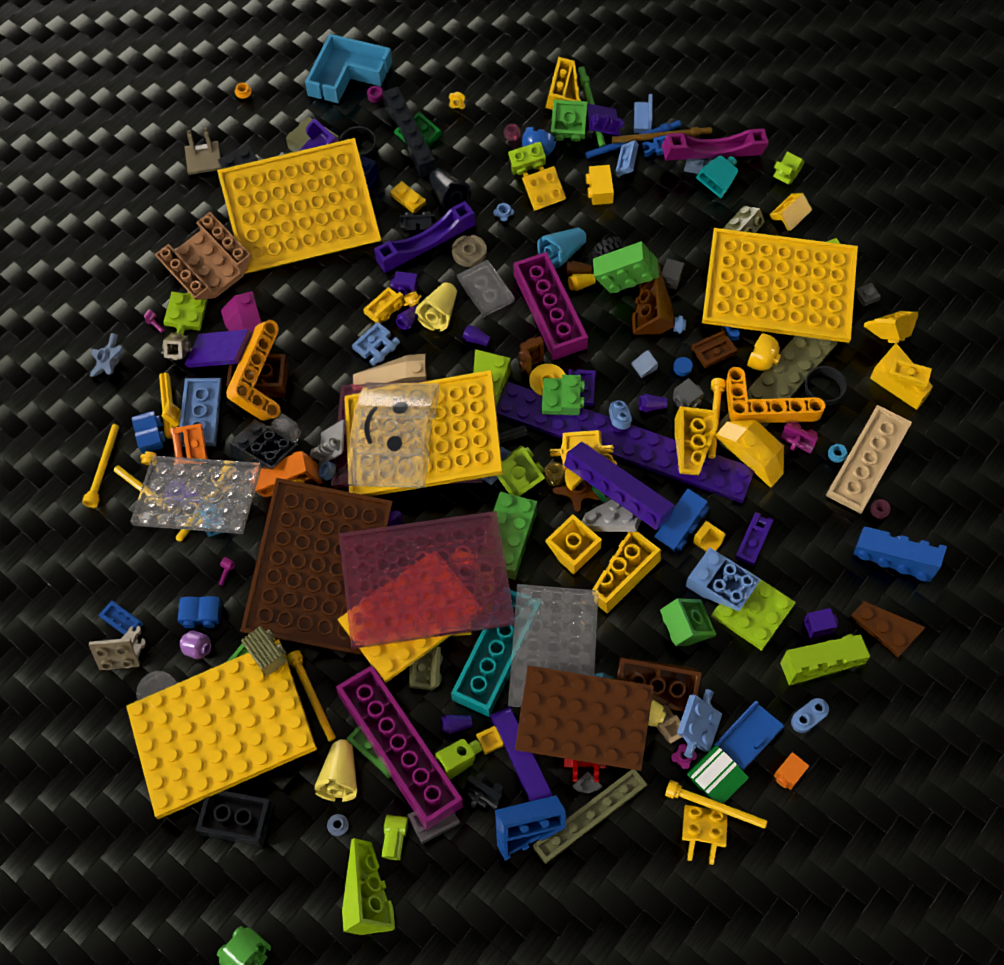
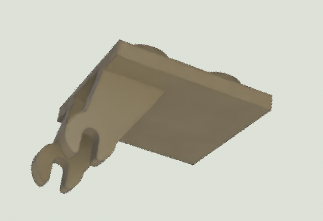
(202, 157)
(118, 652)

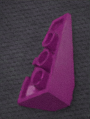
(241, 313)

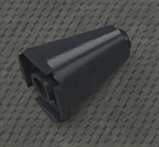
(449, 188)

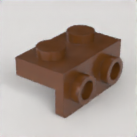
(531, 353)

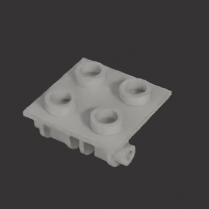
(330, 444)

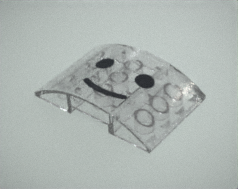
(392, 434)

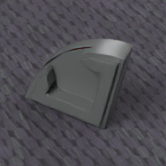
(587, 785)

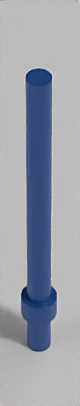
(662, 128)

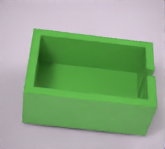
(626, 267)

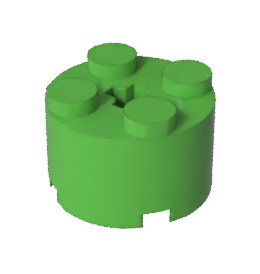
(244, 949)

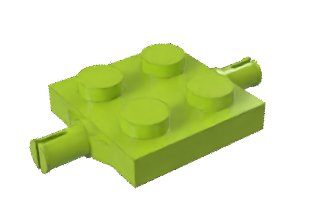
(185, 312)

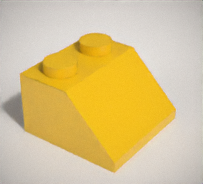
(574, 543)

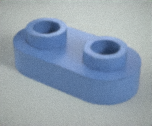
(620, 415)
(811, 715)

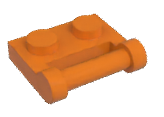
(194, 441)

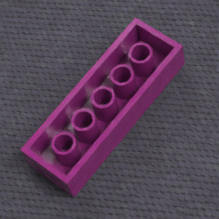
(550, 306)

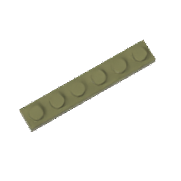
(591, 815)

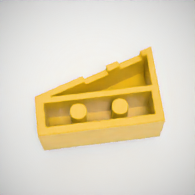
(564, 83)
(907, 392)

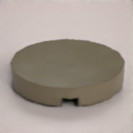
(469, 250)

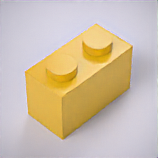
(600, 184)

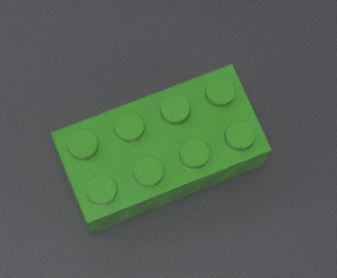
(515, 525)

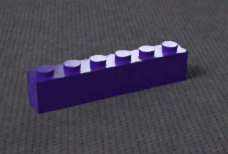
(619, 485)

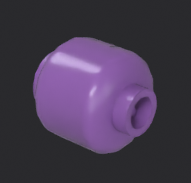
(195, 644)

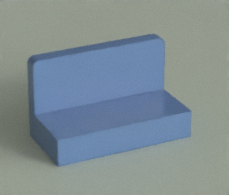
(643, 116)

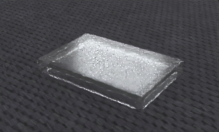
(485, 288)

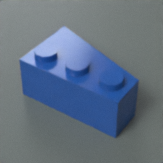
(682, 521)
(528, 822)

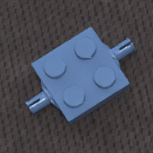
(699, 723)

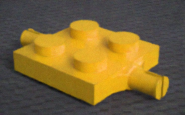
(590, 438)

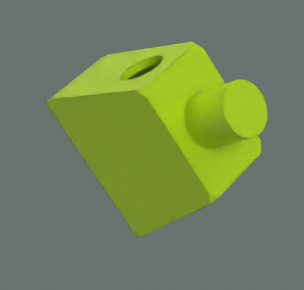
(457, 757)

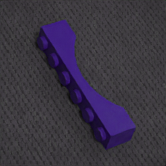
(451, 224)

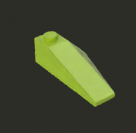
(365, 901)

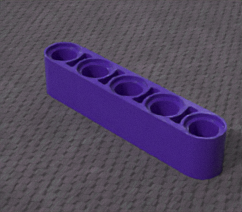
(523, 762)

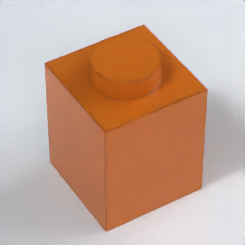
(790, 771)

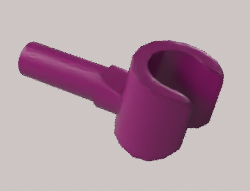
(150, 319)
(228, 566)

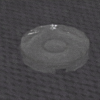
(154, 683)

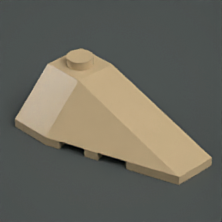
(399, 370)

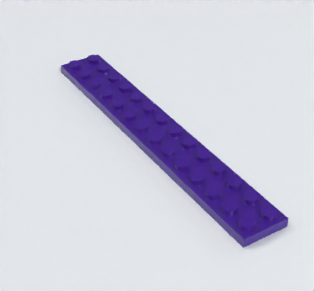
(630, 445)

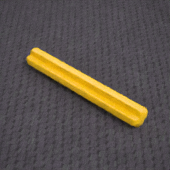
(166, 395)

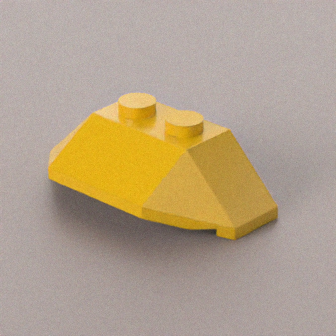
(893, 326)
(754, 448)

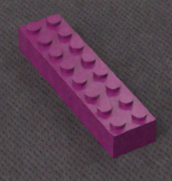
(399, 747)

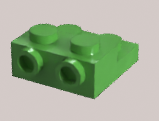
(569, 120)
(562, 395)

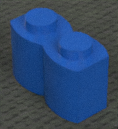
(148, 432)
(200, 611)

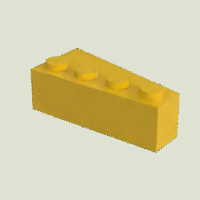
(626, 569)

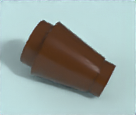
(576, 267)

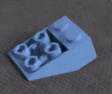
(722, 580)

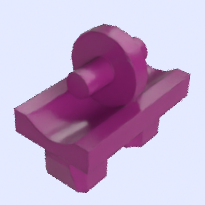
(798, 437)

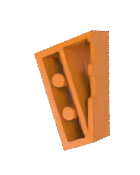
(290, 468)

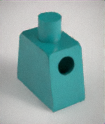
(718, 174)

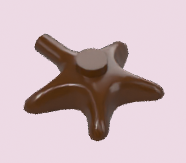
(578, 494)

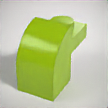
(788, 168)

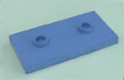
(202, 405)

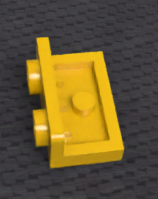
(384, 305)

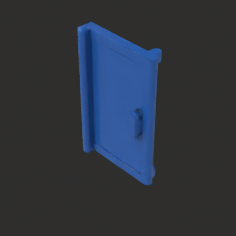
(751, 730)

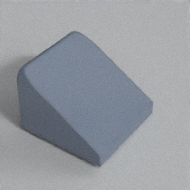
(645, 364)

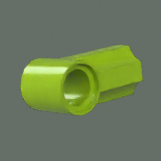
(395, 831)

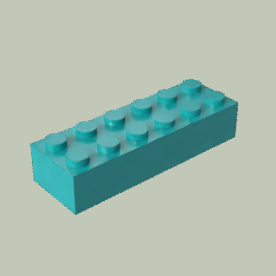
(486, 669)

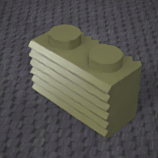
(264, 650)

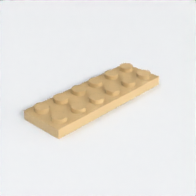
(868, 459)

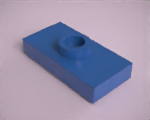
(119, 618)

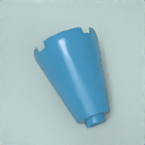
(561, 245)

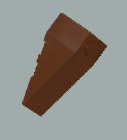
(654, 308)
(670, 682)

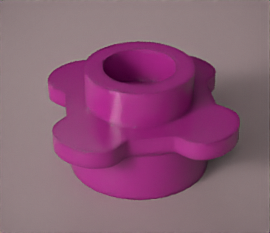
(683, 762)

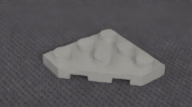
(611, 518)

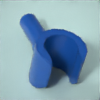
(732, 334)

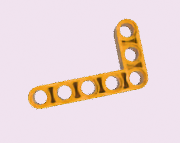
(252, 371)
(767, 406)

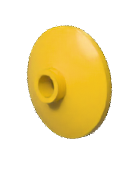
(543, 371)

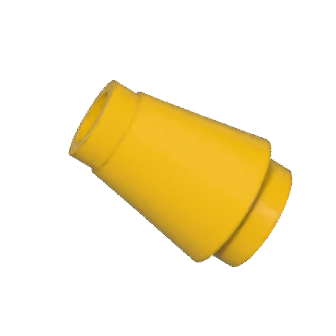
(580, 281)

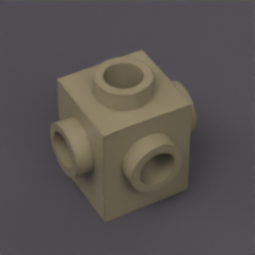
(175, 351)

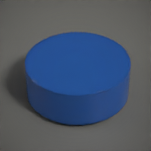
(683, 366)

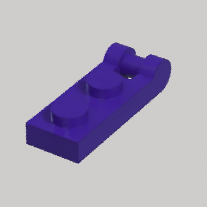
(754, 539)

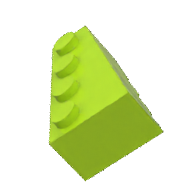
(498, 365)
(824, 658)

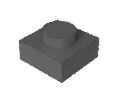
(867, 294)

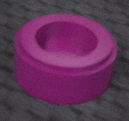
(375, 94)

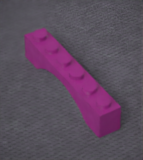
(681, 146)

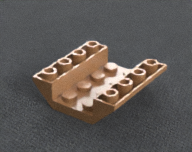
(207, 261)

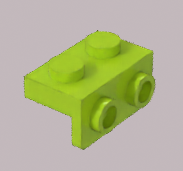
(527, 158)

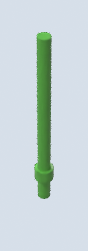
(585, 83)

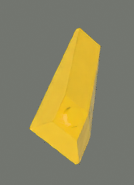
(693, 437)

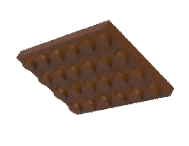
(584, 717)

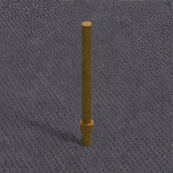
(693, 132)

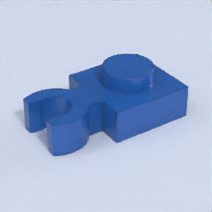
(653, 147)

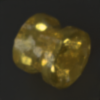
(554, 478)

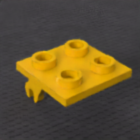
(543, 187)
(704, 826)

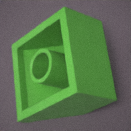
(687, 621)

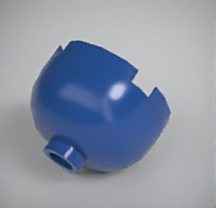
(546, 139)

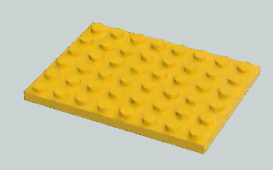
(300, 205)
(781, 285)
(462, 435)
(217, 731)

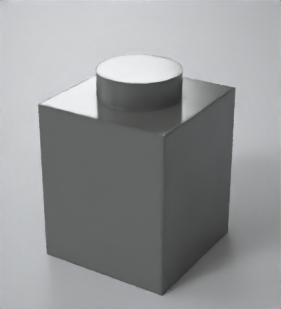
(672, 273)

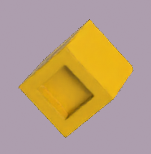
(708, 537)

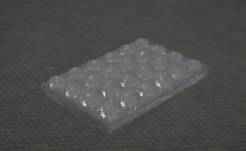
(196, 494)
(553, 632)

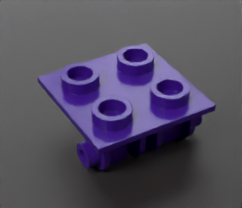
(604, 119)

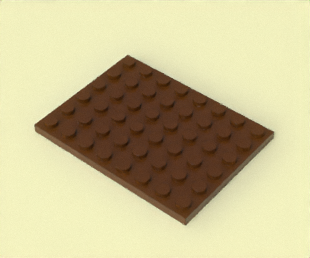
(299, 563)

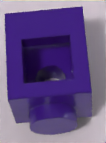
(404, 282)

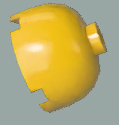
(765, 353)

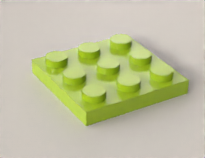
(758, 616)

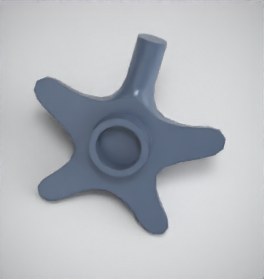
(107, 357)

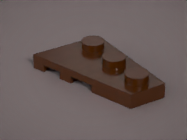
(887, 628)

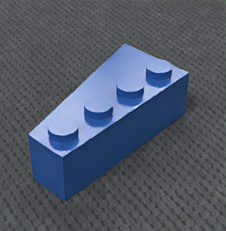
(900, 553)

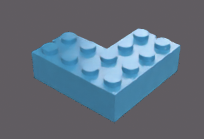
(346, 60)

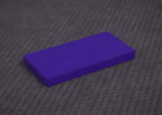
(218, 348)

